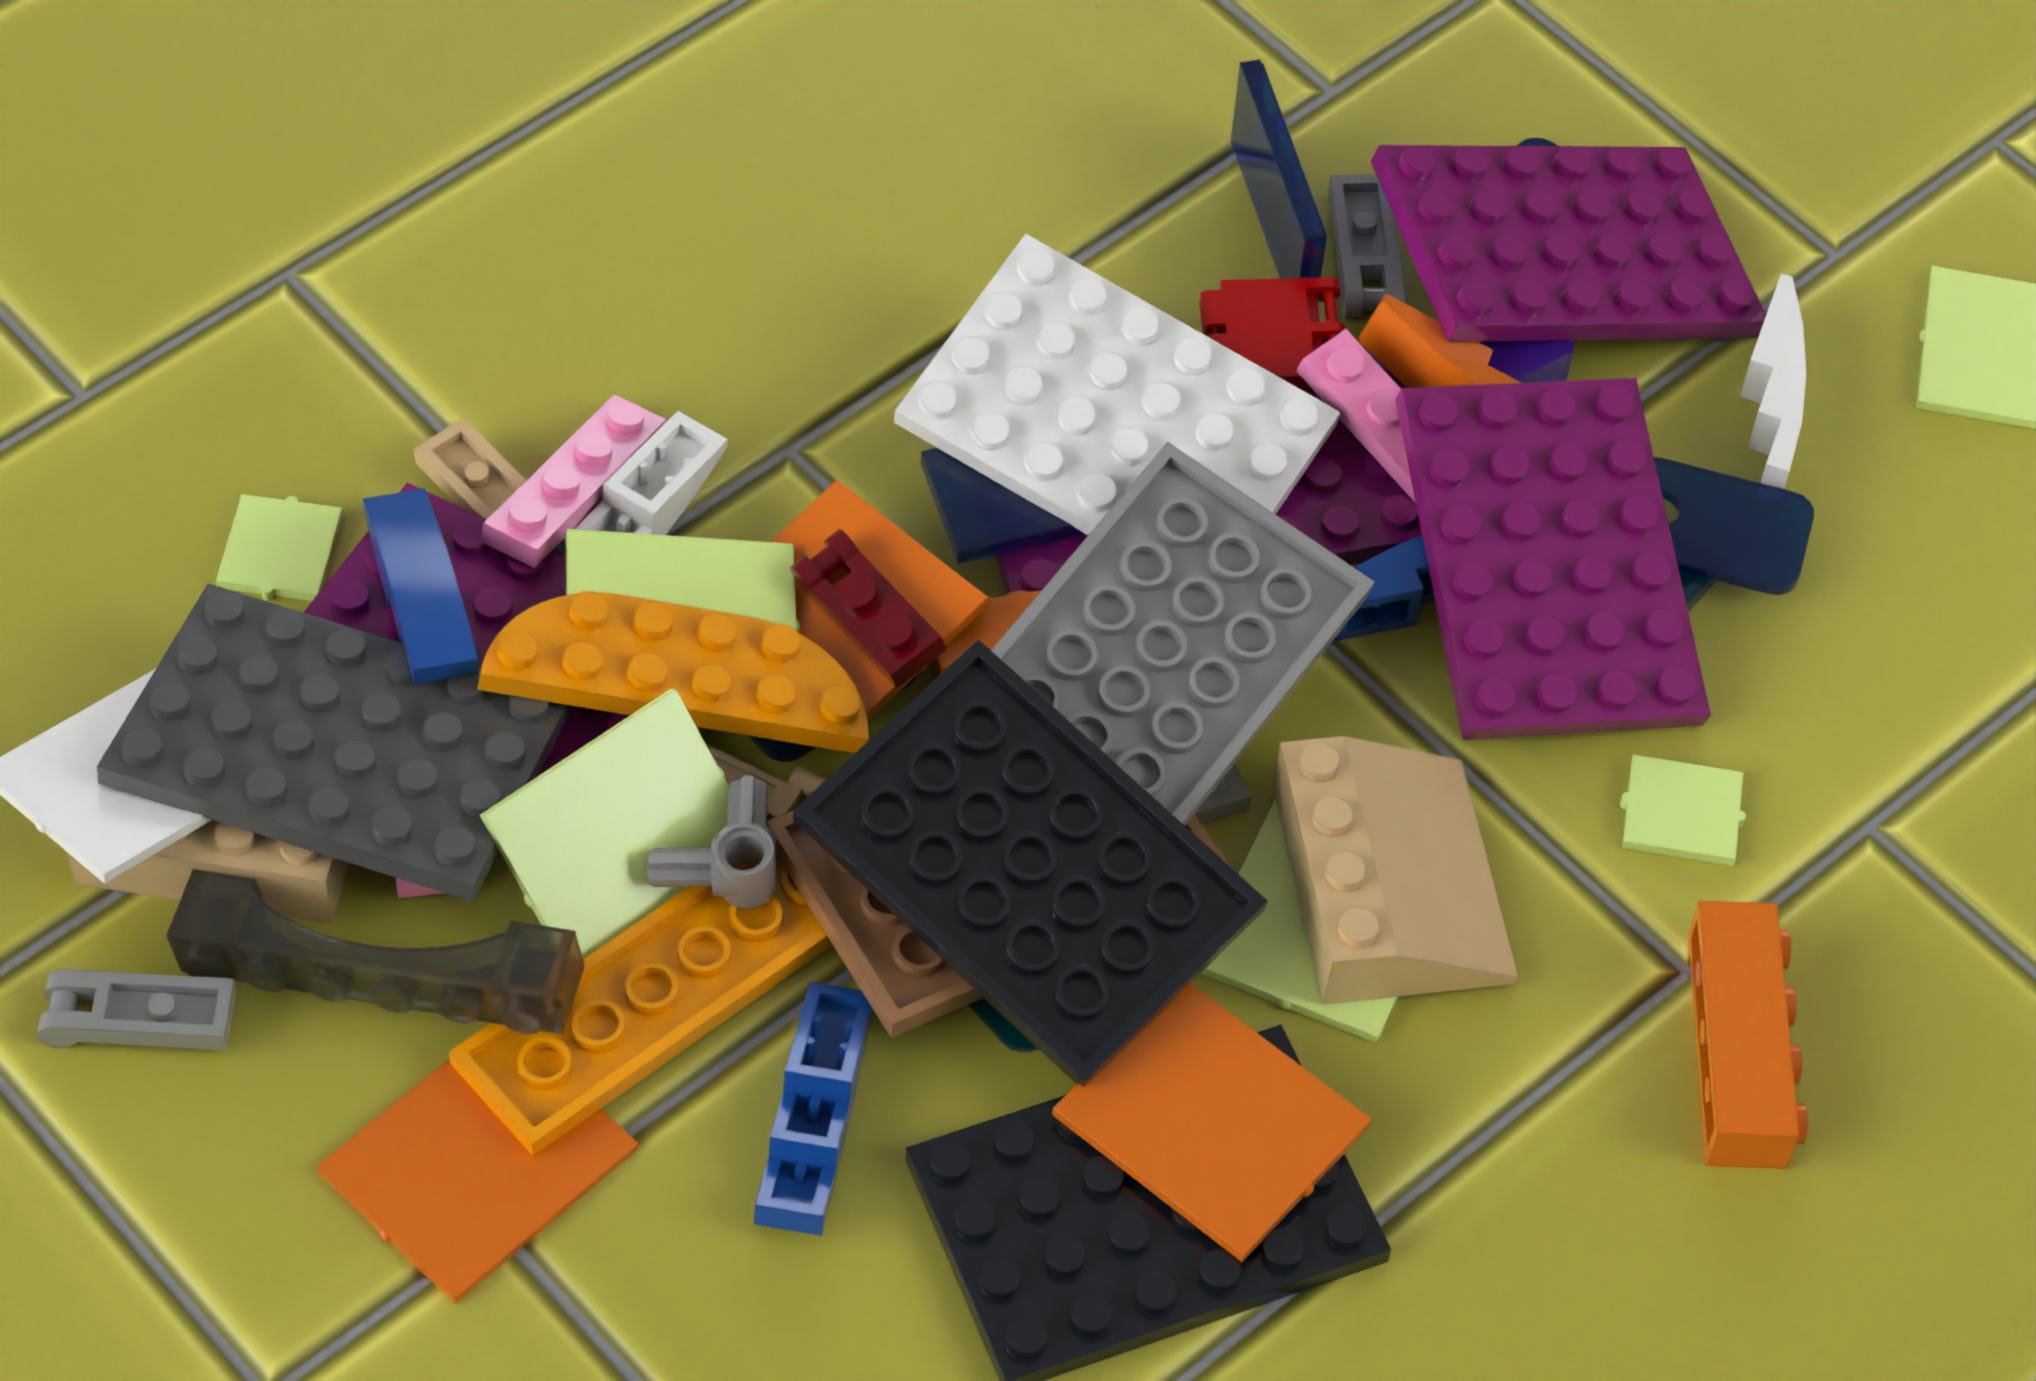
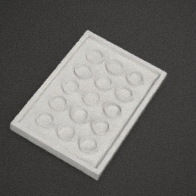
(1080, 384)

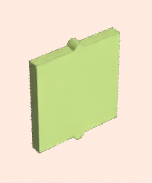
(279, 547)
(1682, 810)

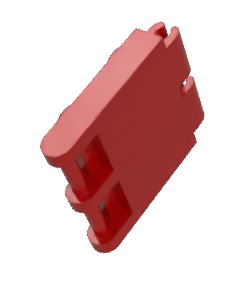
(1272, 320)

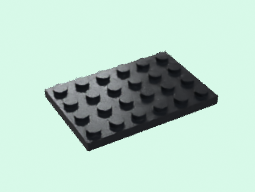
(1030, 862)
(1087, 1263)

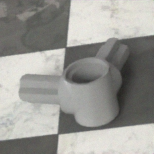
(741, 841)

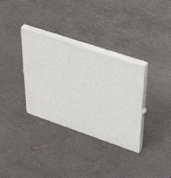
(59, 791)

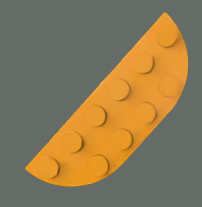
(725, 666)

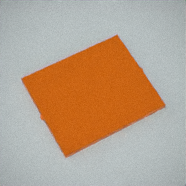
(919, 576)
(1214, 1121)
(459, 1185)

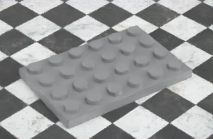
(1181, 627)

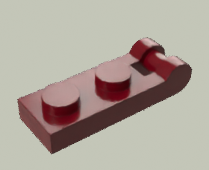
(869, 609)

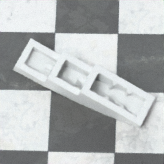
(1778, 383)
(658, 479)

